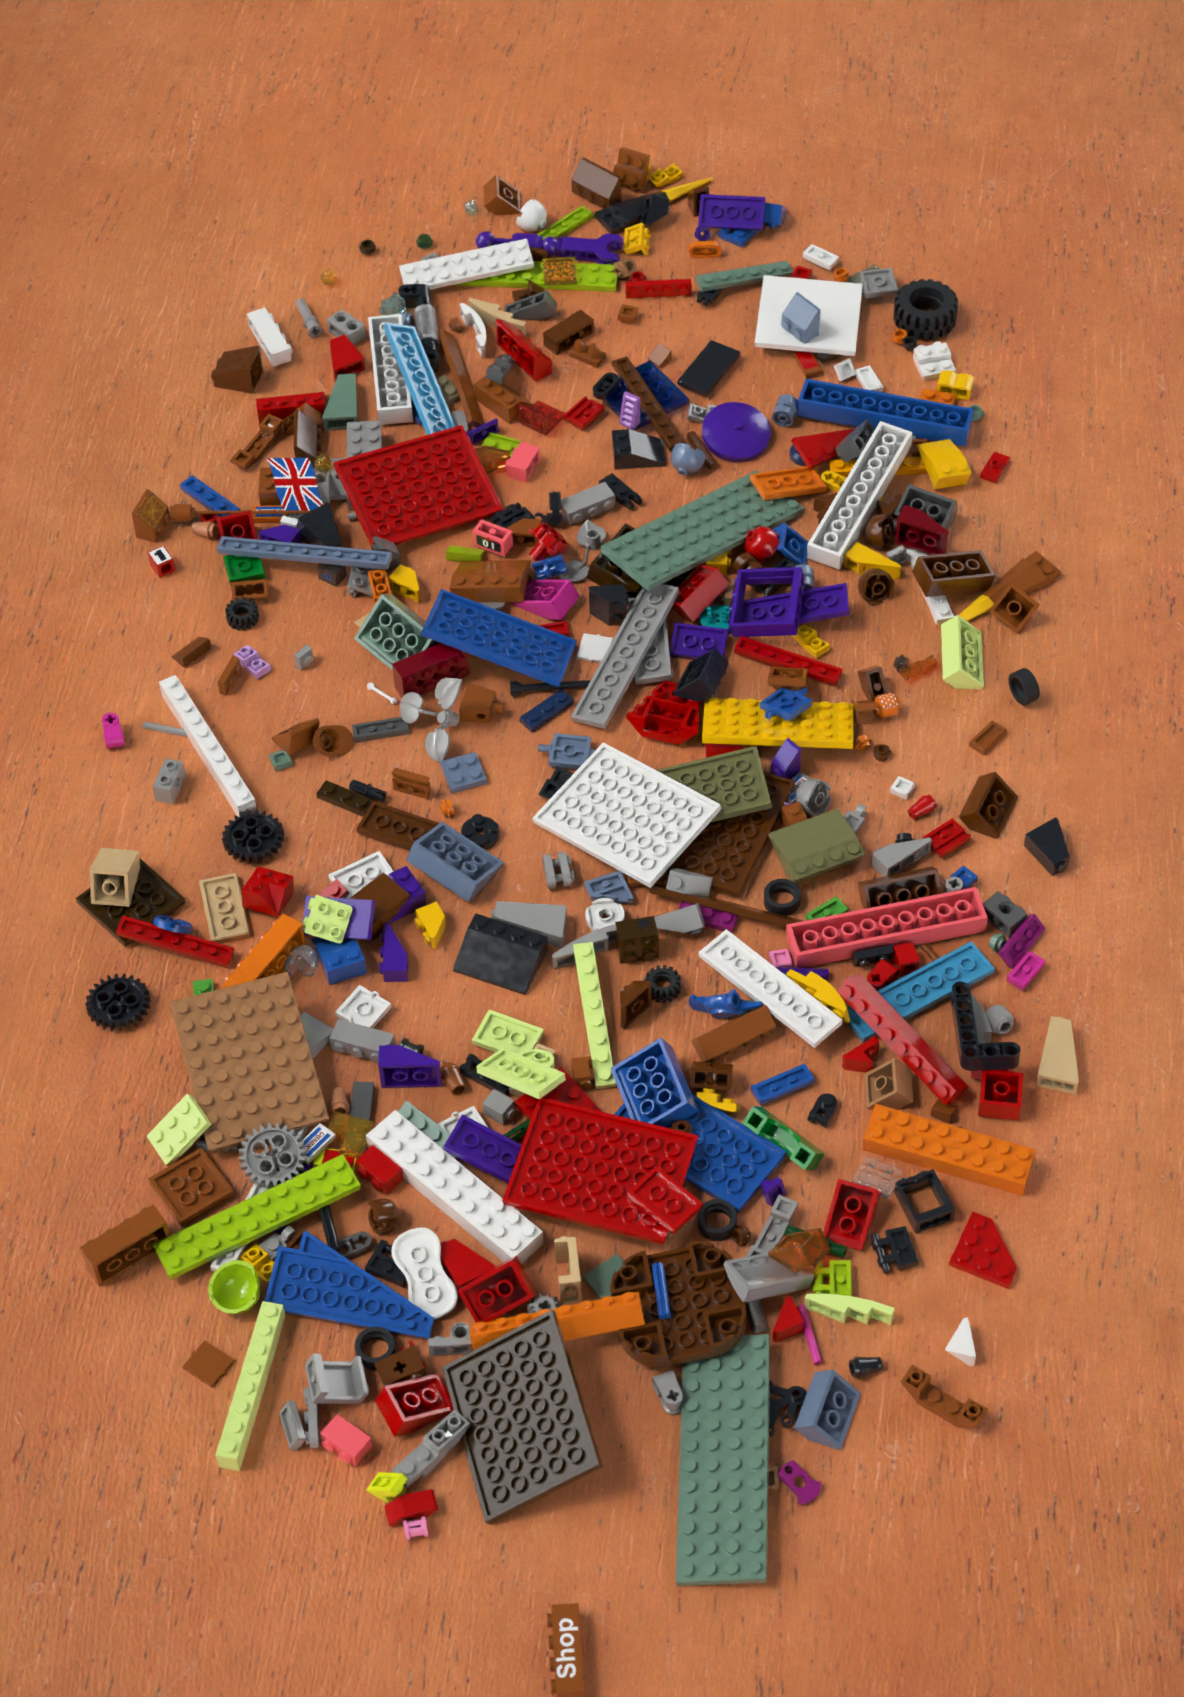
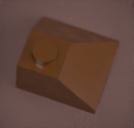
(634, 1001)

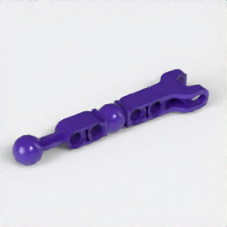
(583, 249)

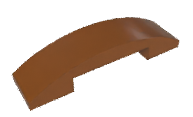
(259, 444)

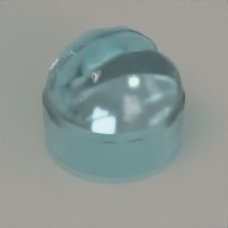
(470, 207)

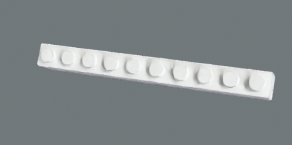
(207, 746)

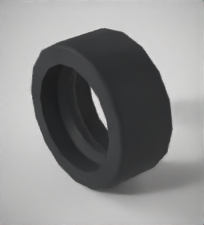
(1024, 686)
(782, 885)
(717, 1234)
(371, 1334)

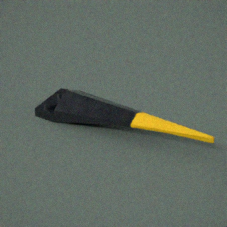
(628, 212)

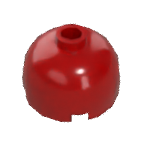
(761, 542)

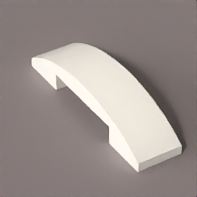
(469, 318)

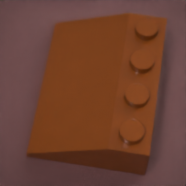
(491, 580)

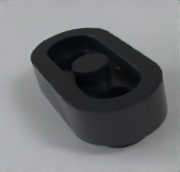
(605, 386)

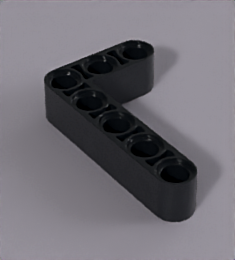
(975, 1055)

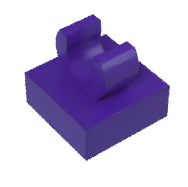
(772, 1190)

